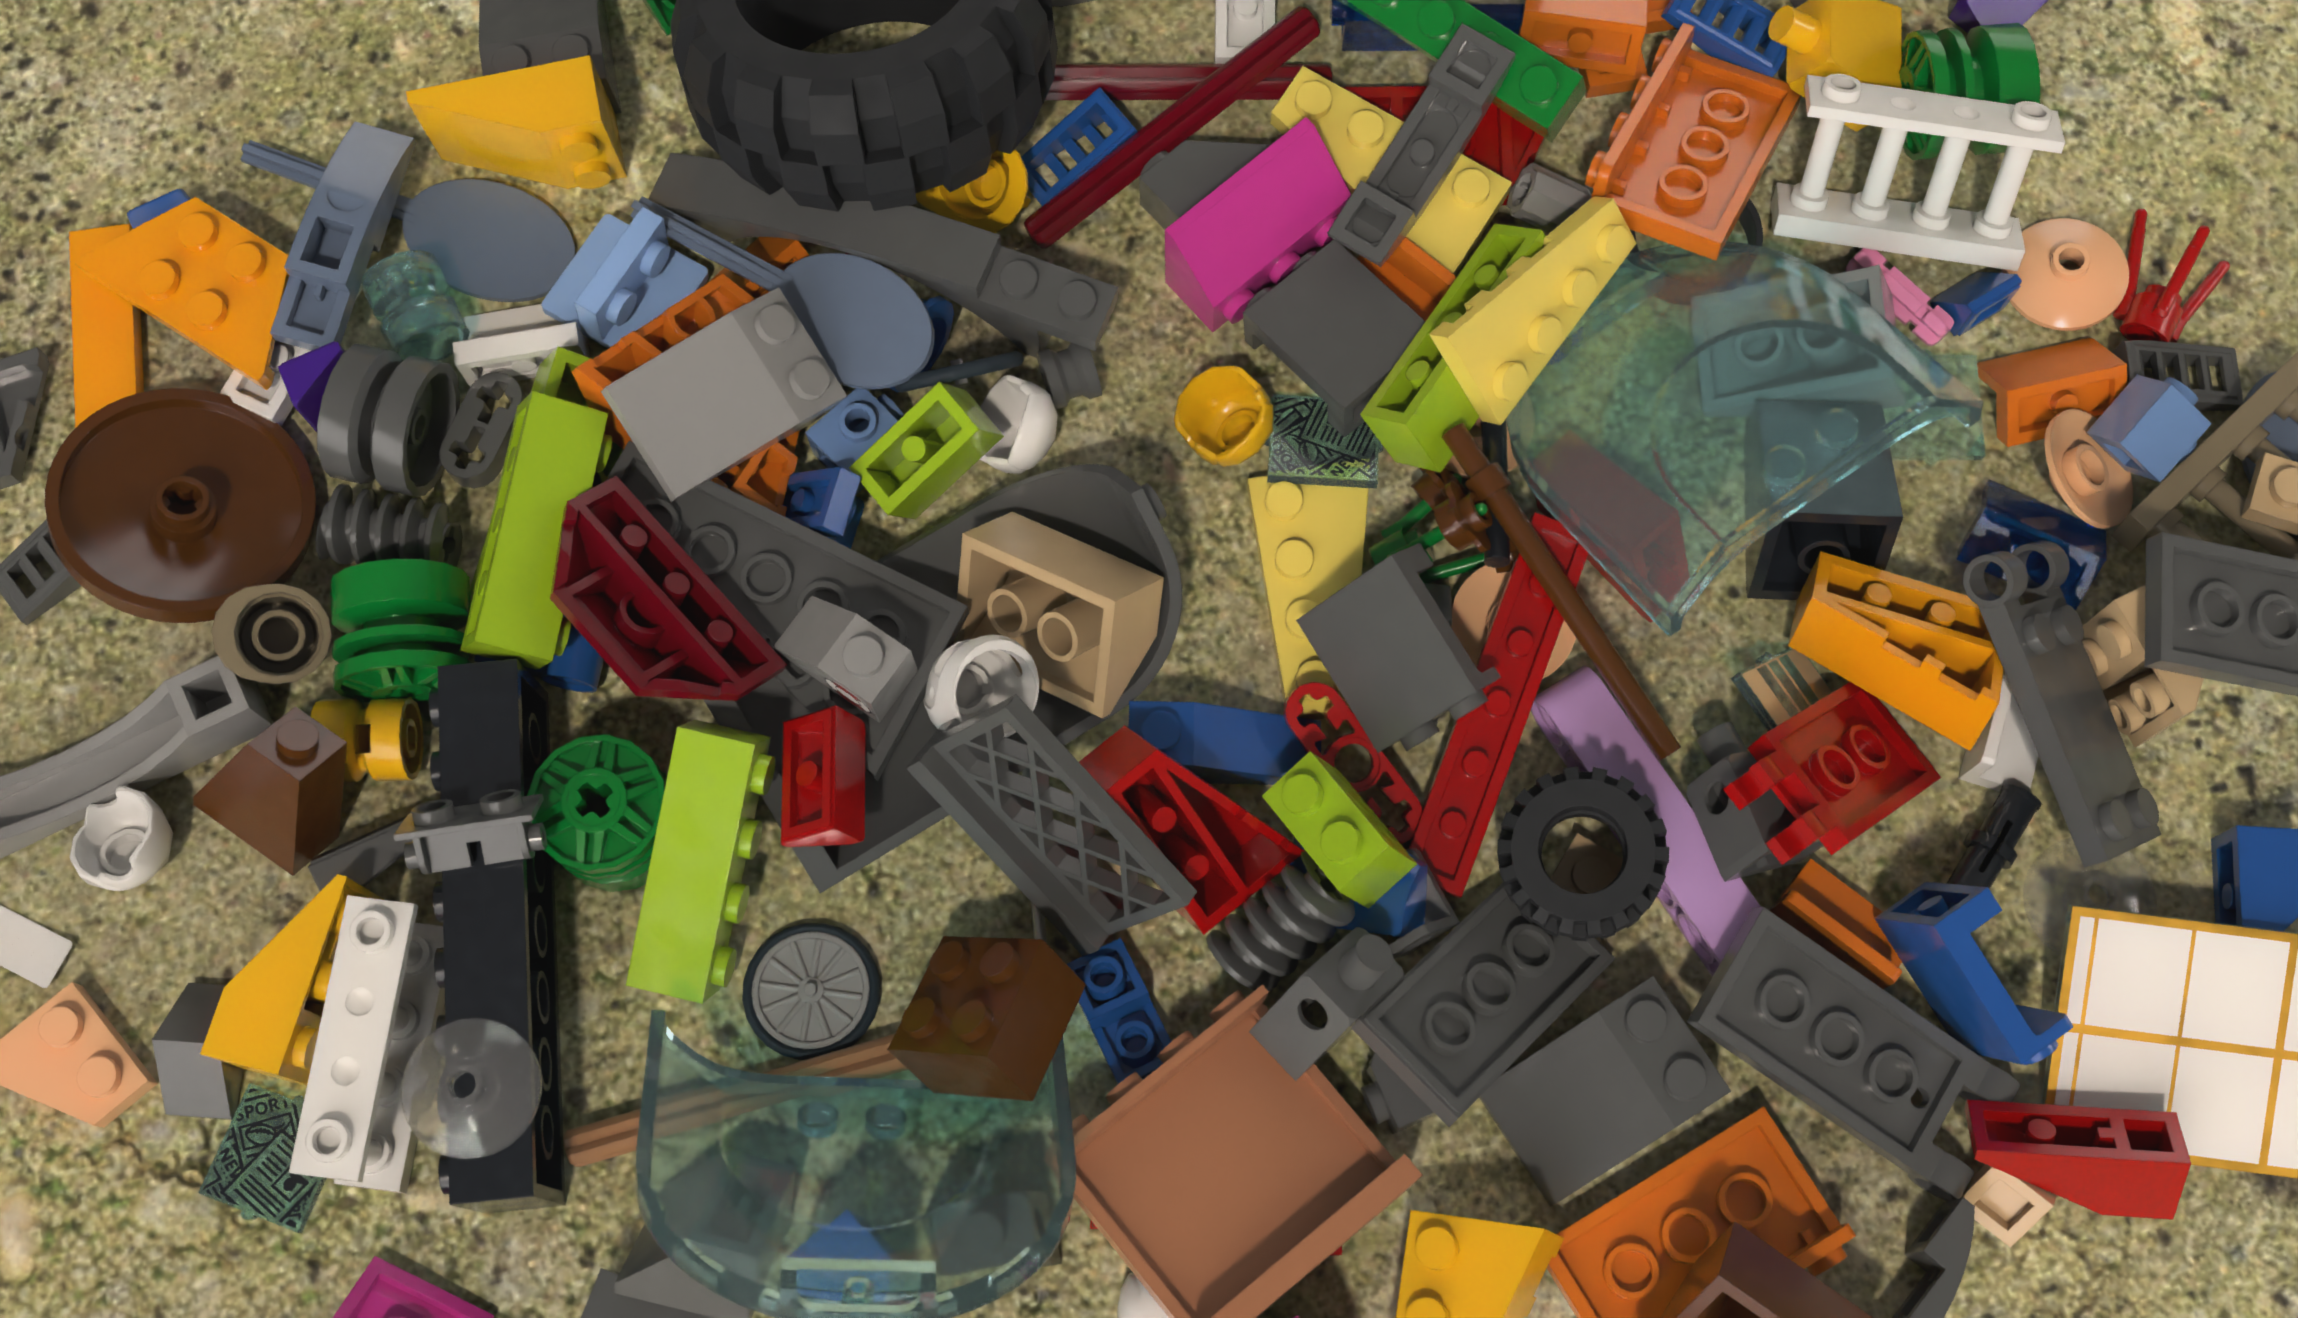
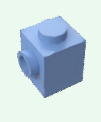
(2150, 426)
(852, 428)

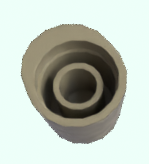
(271, 633)

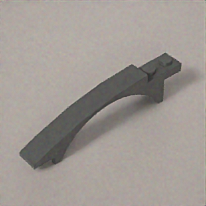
(967, 264)

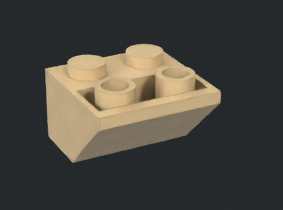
(2139, 697)

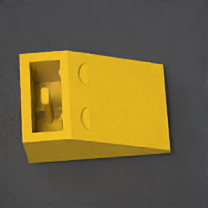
(276, 1002)

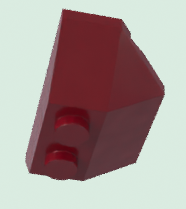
(652, 604)

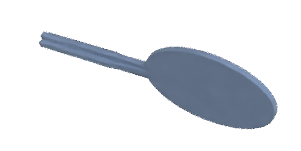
(482, 232)
(853, 309)

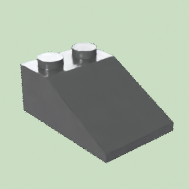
(544, 32)
(1603, 1091)

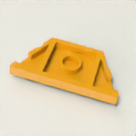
(201, 281)

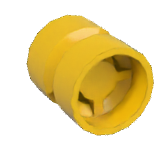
(379, 738)

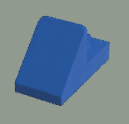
(826, 502)

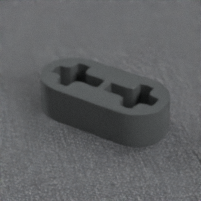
(477, 426)

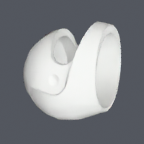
(977, 677)

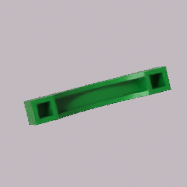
(1537, 87)

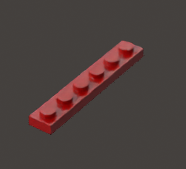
(1487, 737)

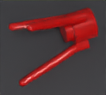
(2157, 310)

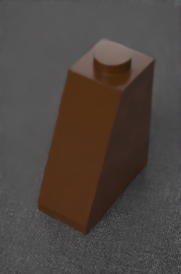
(282, 791)

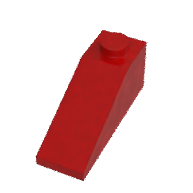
(2089, 1155)

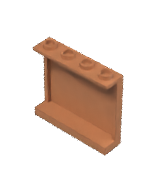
(1228, 1171)

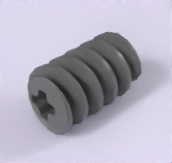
(371, 533)
(1284, 929)

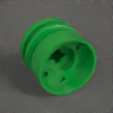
(1987, 65)
(397, 626)
(607, 850)

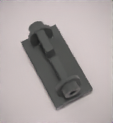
(444, 832)

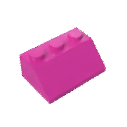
(1255, 227)

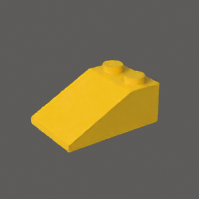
(527, 123)

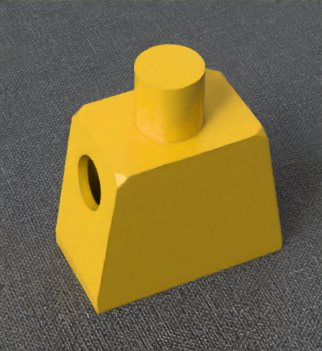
(1840, 38)

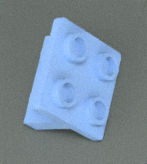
(622, 279)

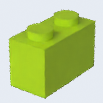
(926, 451)
(1339, 830)

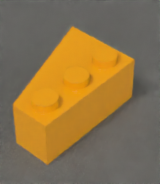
(1902, 644)

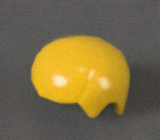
(1224, 415)

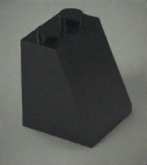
(1850, 520)

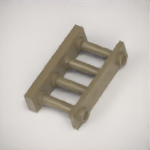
(2203, 477)

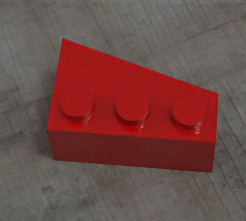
(1197, 827)

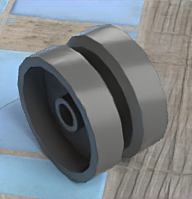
(386, 419)

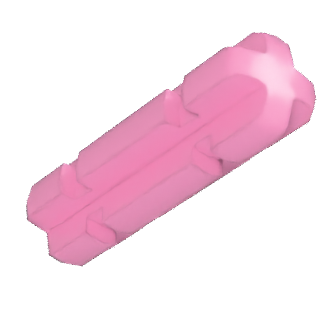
(1908, 299)

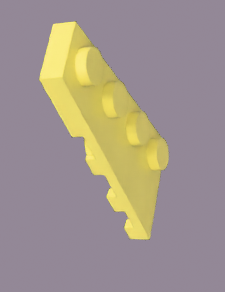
(1358, 138)
(1524, 320)
(1307, 552)

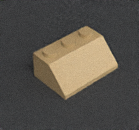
(1063, 601)

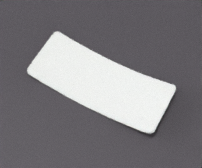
(30, 948)

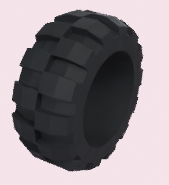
(870, 119)

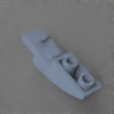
(338, 235)

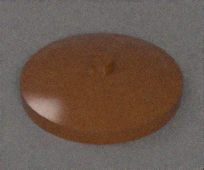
(178, 503)

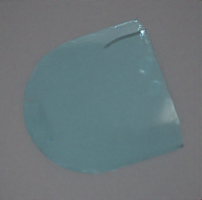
(1714, 409)
(849, 1186)

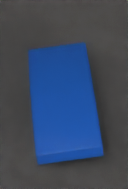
(1120, 1011)

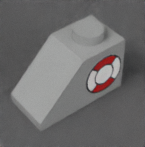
(848, 656)

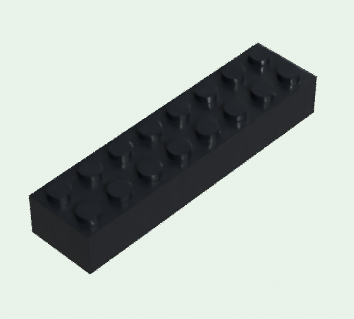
(499, 923)

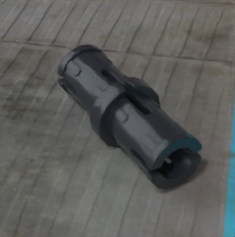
(1994, 850)

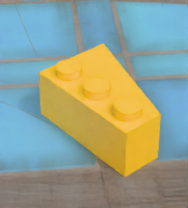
(1471, 1267)

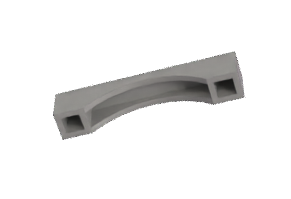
(166, 734)

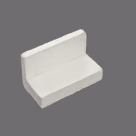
(514, 342)
(2003, 749)

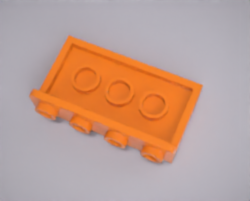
(1692, 146)
(1644, 1241)

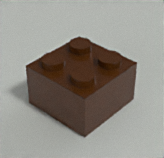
(987, 1017)

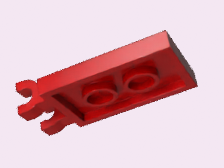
(1834, 770)

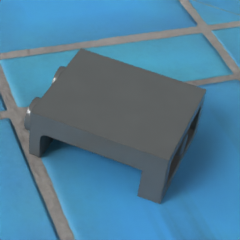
(1333, 329)
(1395, 653)

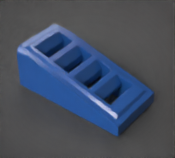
(1719, 41)
(1079, 123)

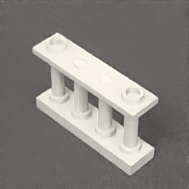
(1923, 227)
(372, 1020)

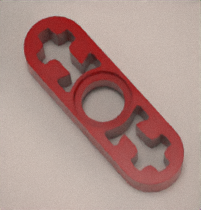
(1335, 715)

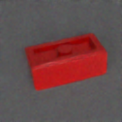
(823, 779)

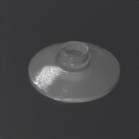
(2061, 879)
(503, 1097)

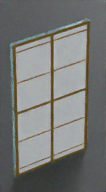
(2184, 1025)

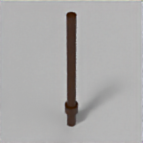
(1491, 487)

